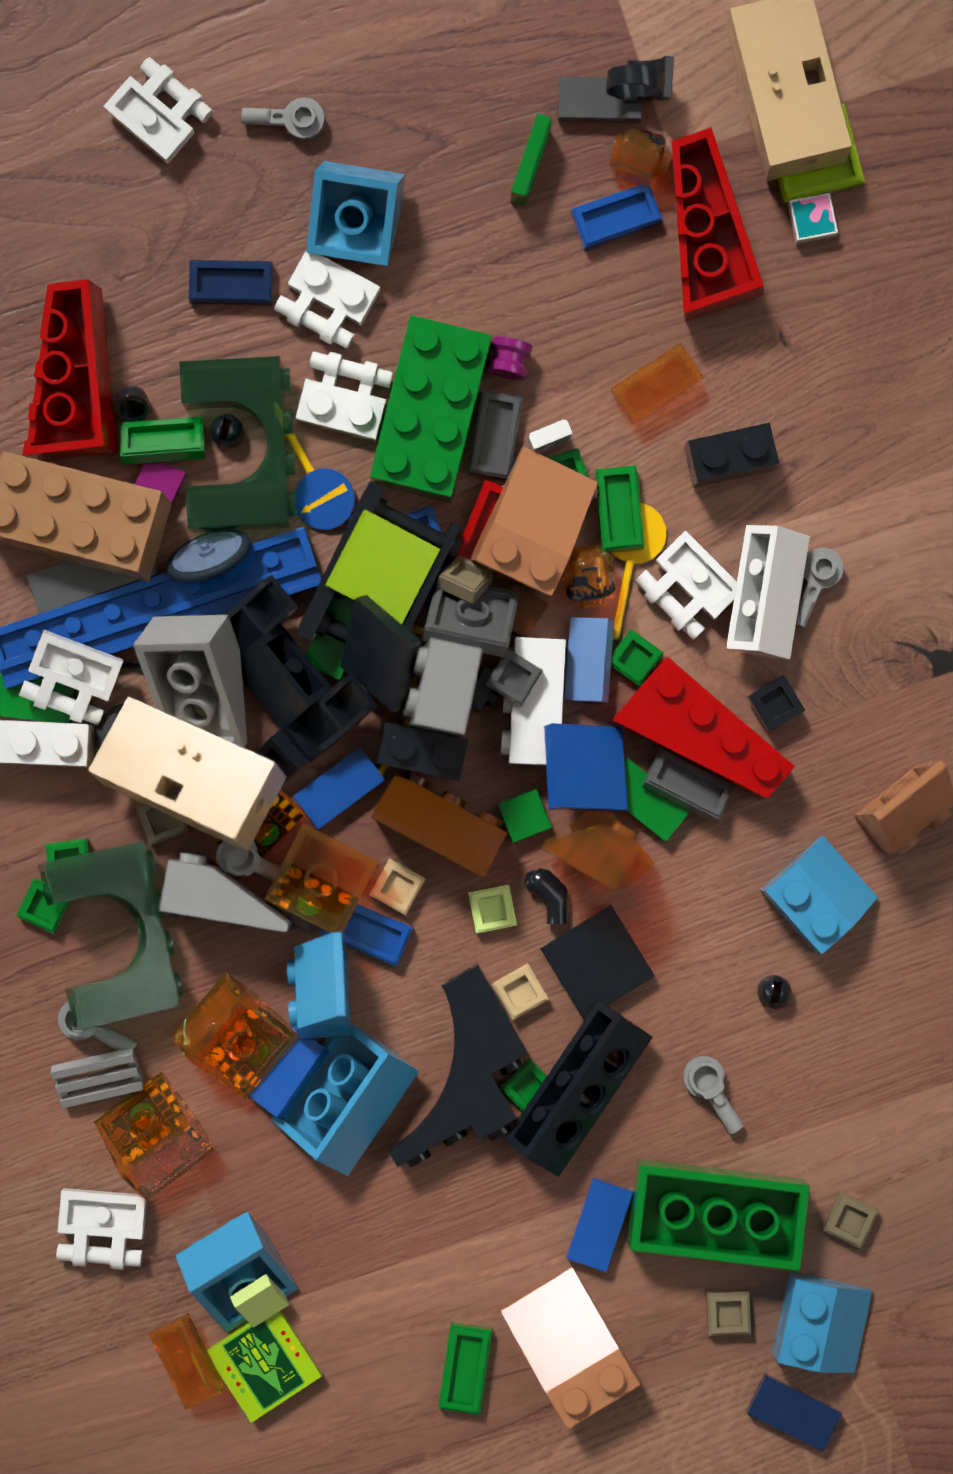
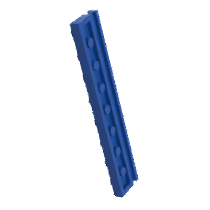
(118, 617)

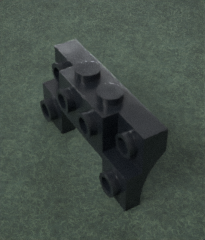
(287, 679)

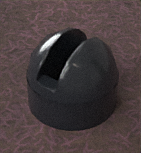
(132, 404)
(235, 432)
(765, 991)

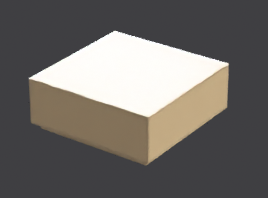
(397, 886)
(520, 991)

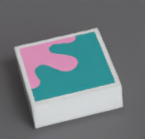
(812, 218)
(550, 436)

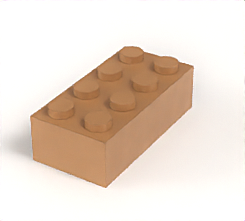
(80, 516)

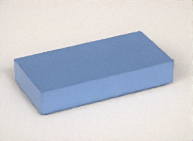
(589, 659)

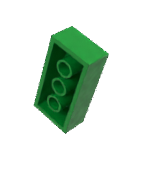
(430, 409)
(718, 1214)

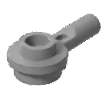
(301, 118)
(821, 571)
(240, 862)
(102, 1032)
(705, 1079)

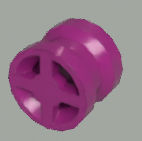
(508, 358)

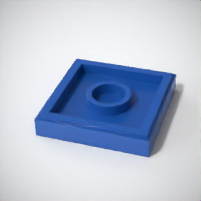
(585, 768)

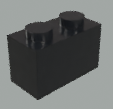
(731, 455)
(421, 751)

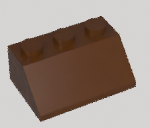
(440, 823)

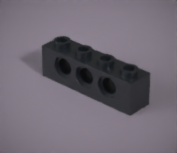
(578, 1088)

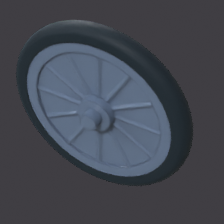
(208, 556)

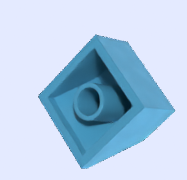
(354, 212)
(819, 895)
(321, 988)
(229, 1262)
(821, 1324)

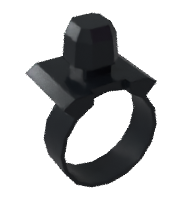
(641, 80)

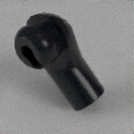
(552, 891)

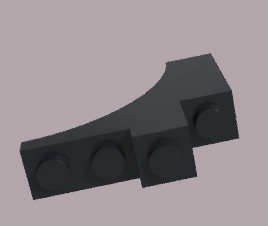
(471, 1096)

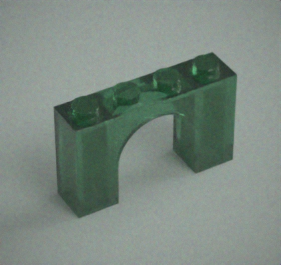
(257, 388)
(148, 980)

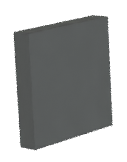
(478, 625)

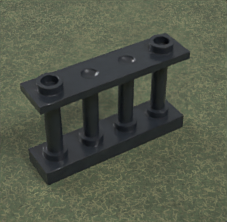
(319, 621)

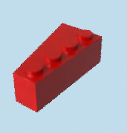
(713, 242)
(73, 383)
(696, 726)

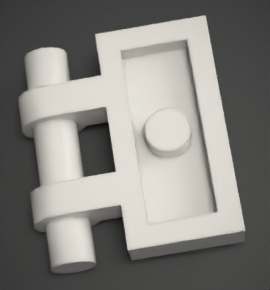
(149, 118)
(333, 287)
(342, 408)
(697, 575)
(74, 666)
(101, 1215)

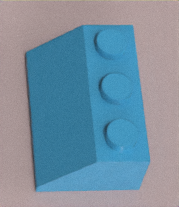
(347, 1099)

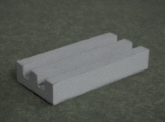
(98, 1084)

